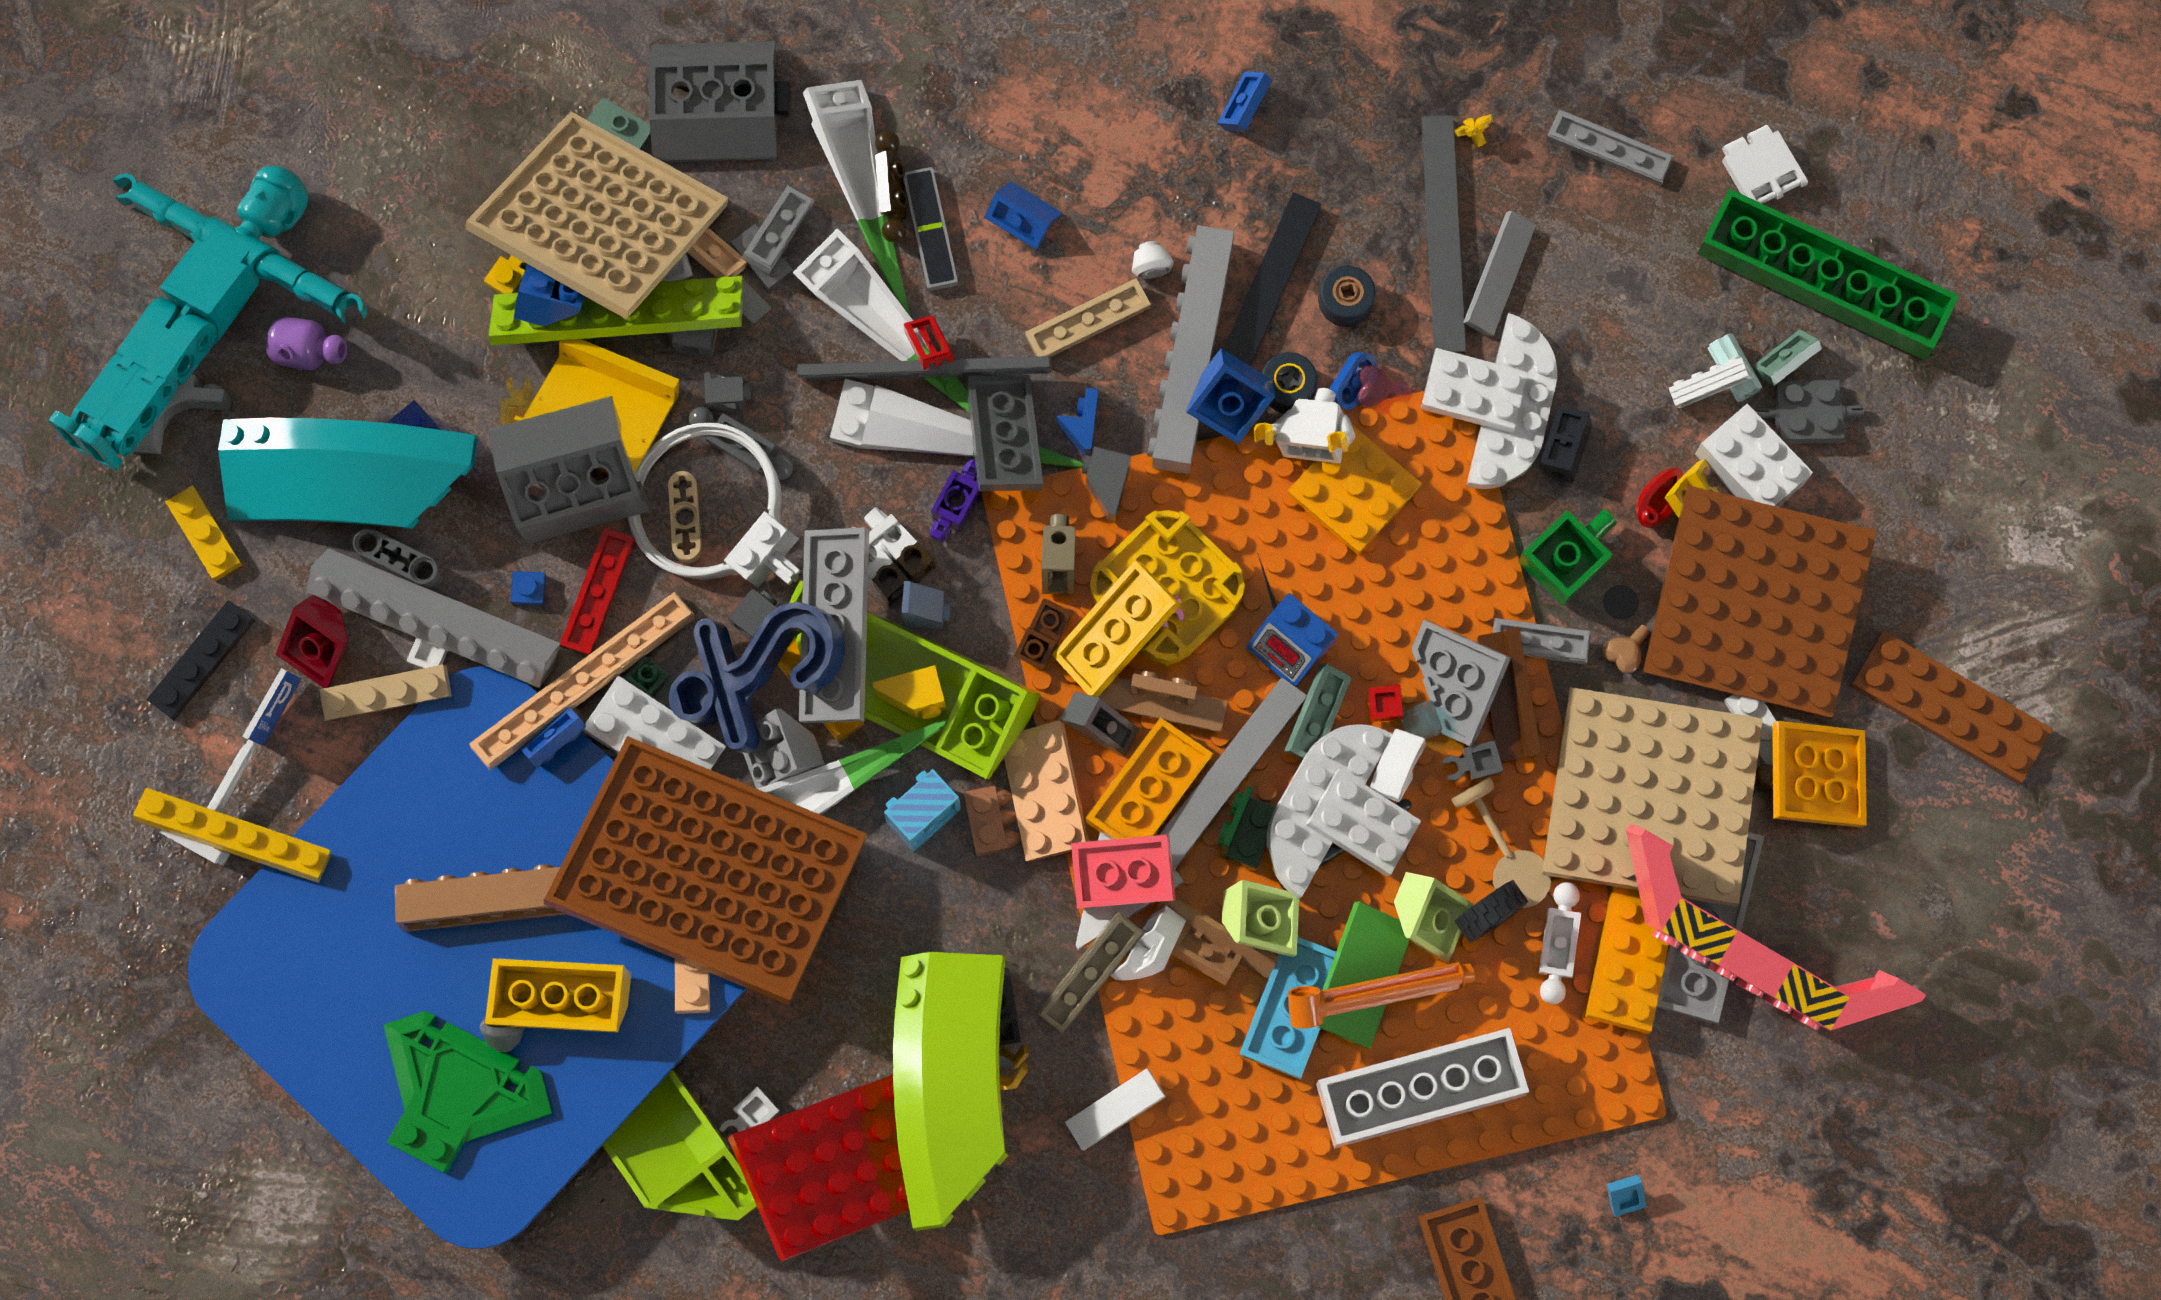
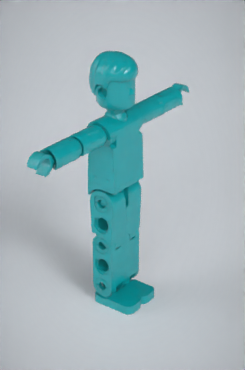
(200, 305)

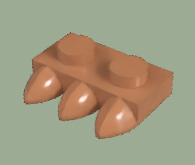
(989, 821)

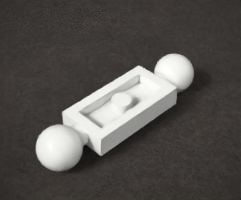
(1559, 943)

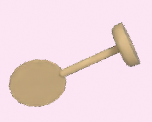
(1520, 865)

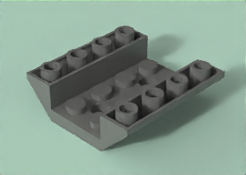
(712, 119)
(560, 454)

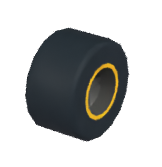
(1290, 370)

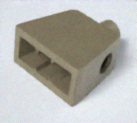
(1058, 556)

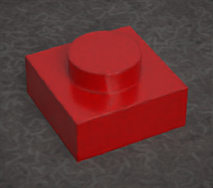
(1386, 703)

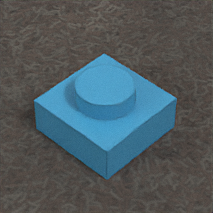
(1626, 1195)

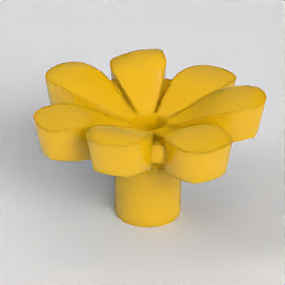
(1475, 129)

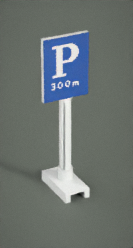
(256, 733)

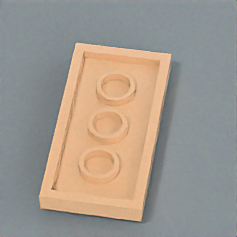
(1045, 792)

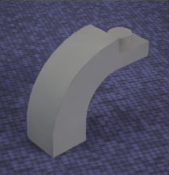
(188, 396)

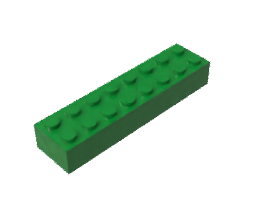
(1828, 274)

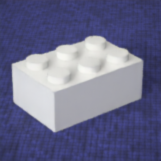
(1753, 460)

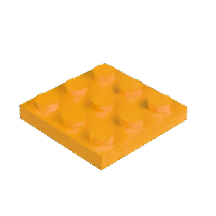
(1357, 494)
(1819, 774)

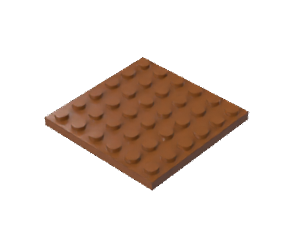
(1759, 601)

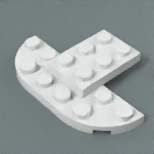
(1504, 397)
(1334, 805)

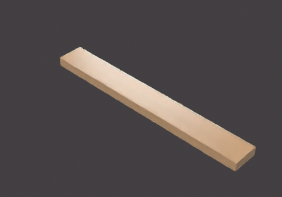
(582, 680)

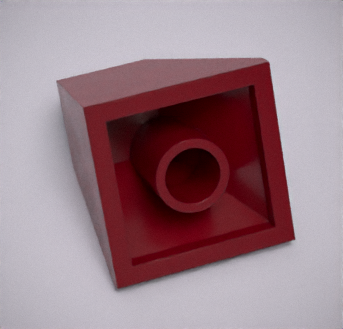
(314, 640)

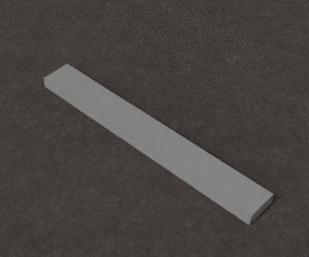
(1232, 768)

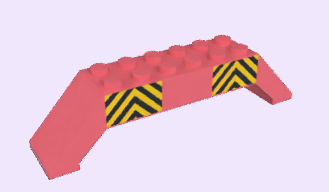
(1739, 956)

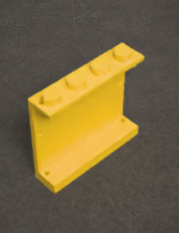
(593, 373)

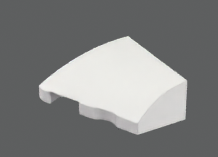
(1153, 947)

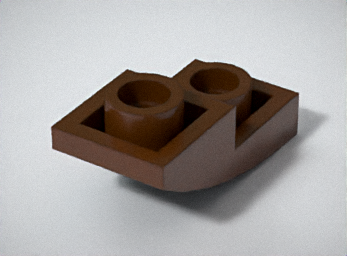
(1043, 634)

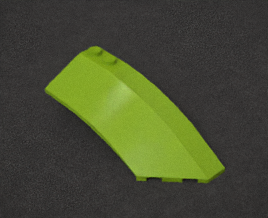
(982, 705)

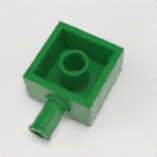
(1568, 555)

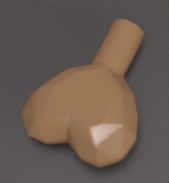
(1626, 650)

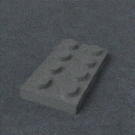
(1004, 433)

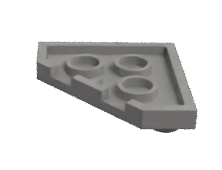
(1458, 679)

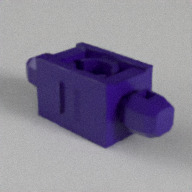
(946, 519)

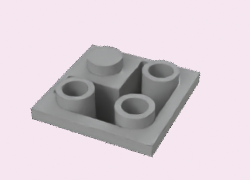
(783, 750)

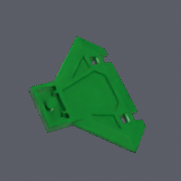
(455, 1090)

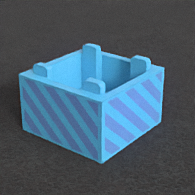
(922, 809)

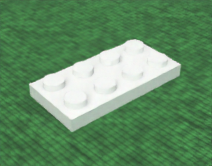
(635, 714)

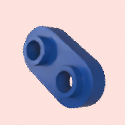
(1348, 382)

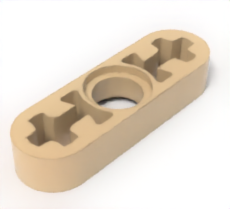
(691, 494)

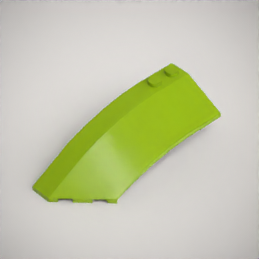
(947, 1079)
(679, 1157)

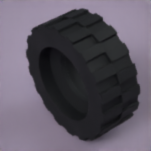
(1491, 911)

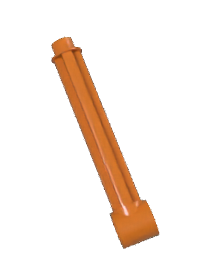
(1311, 1005)

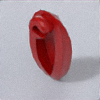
(1652, 505)

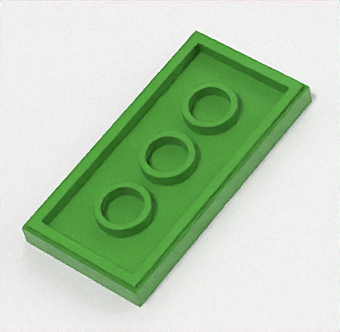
(1368, 950)

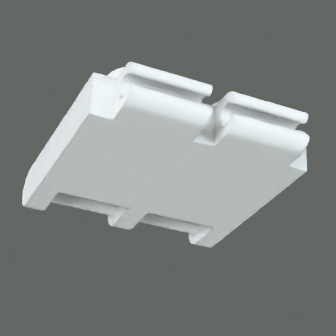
(1762, 165)

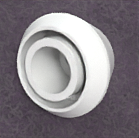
(1151, 261)

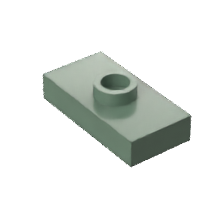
(621, 123)
(1786, 357)

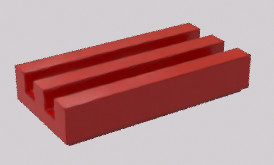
(933, 356)

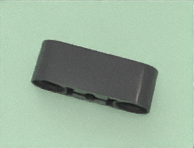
(380, 560)

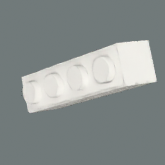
(1710, 382)

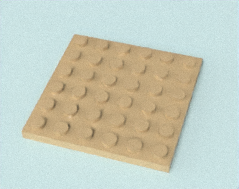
(597, 214)
(1660, 769)

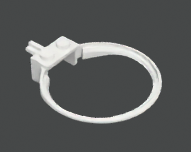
(760, 548)

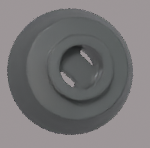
(501, 1037)

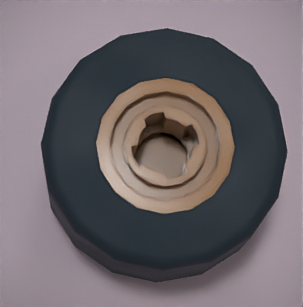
(1344, 308)

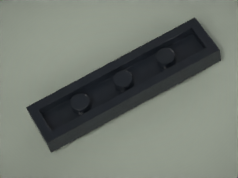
(200, 660)

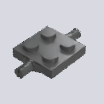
(1809, 411)

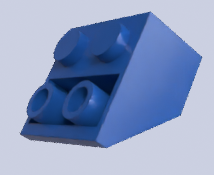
(544, 299)

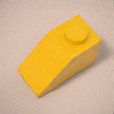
(914, 693)

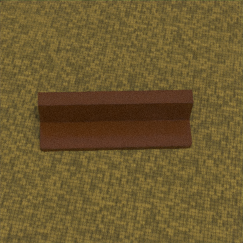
(1512, 707)

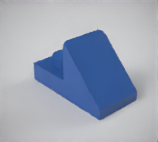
(1081, 430)

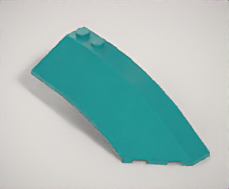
(338, 469)

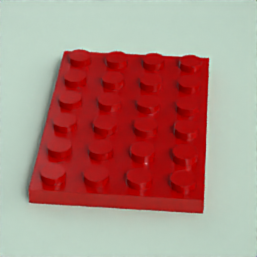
(825, 1168)

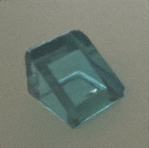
(1422, 720)

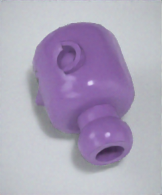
(303, 344)

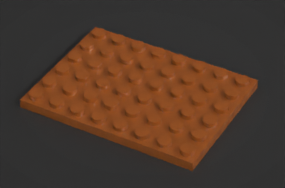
(706, 870)

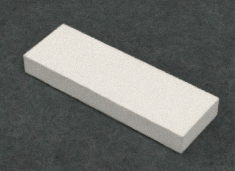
(1115, 1109)

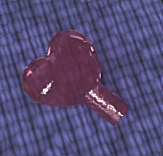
(1377, 386)

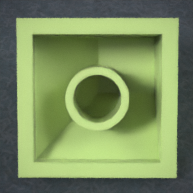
(1429, 913)
(1261, 917)

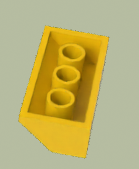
(557, 995)

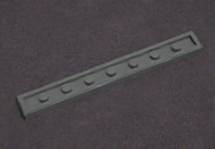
(1443, 234)
(913, 369)

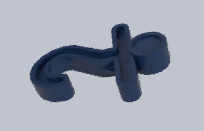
(731, 683)

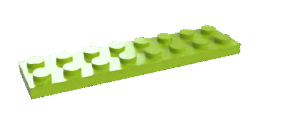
(668, 308)

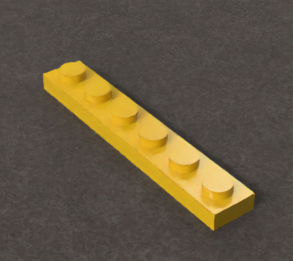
(232, 835)

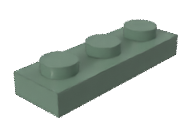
(1318, 709)

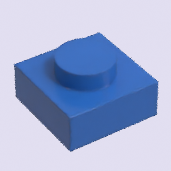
(528, 588)

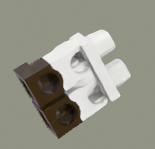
(893, 542)

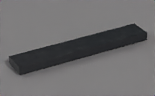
(1272, 278)

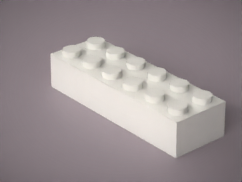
(1422, 1087)

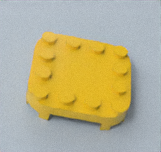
(1187, 567)

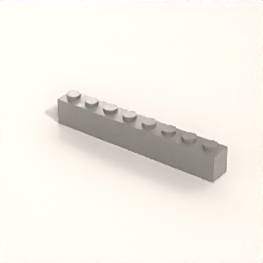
(1193, 347)
(433, 617)

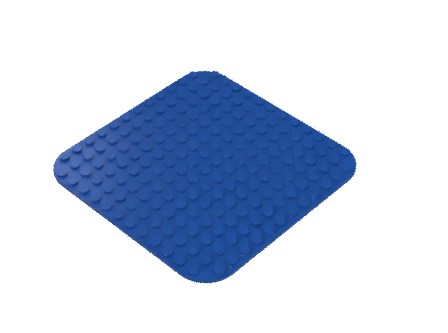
(318, 968)

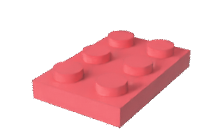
(1123, 871)

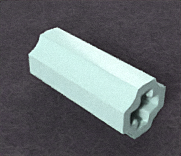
(1725, 349)

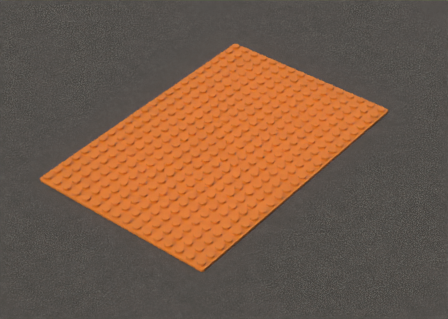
(1234, 1130)

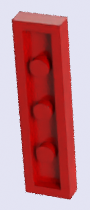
(597, 592)

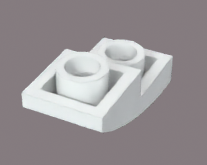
(1396, 765)

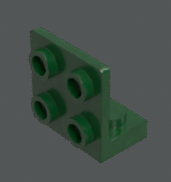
(1246, 836)

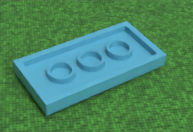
(1270, 1035)

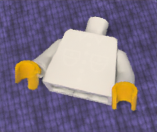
(1310, 429)

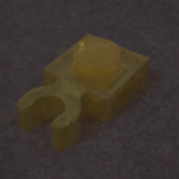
(516, 404)

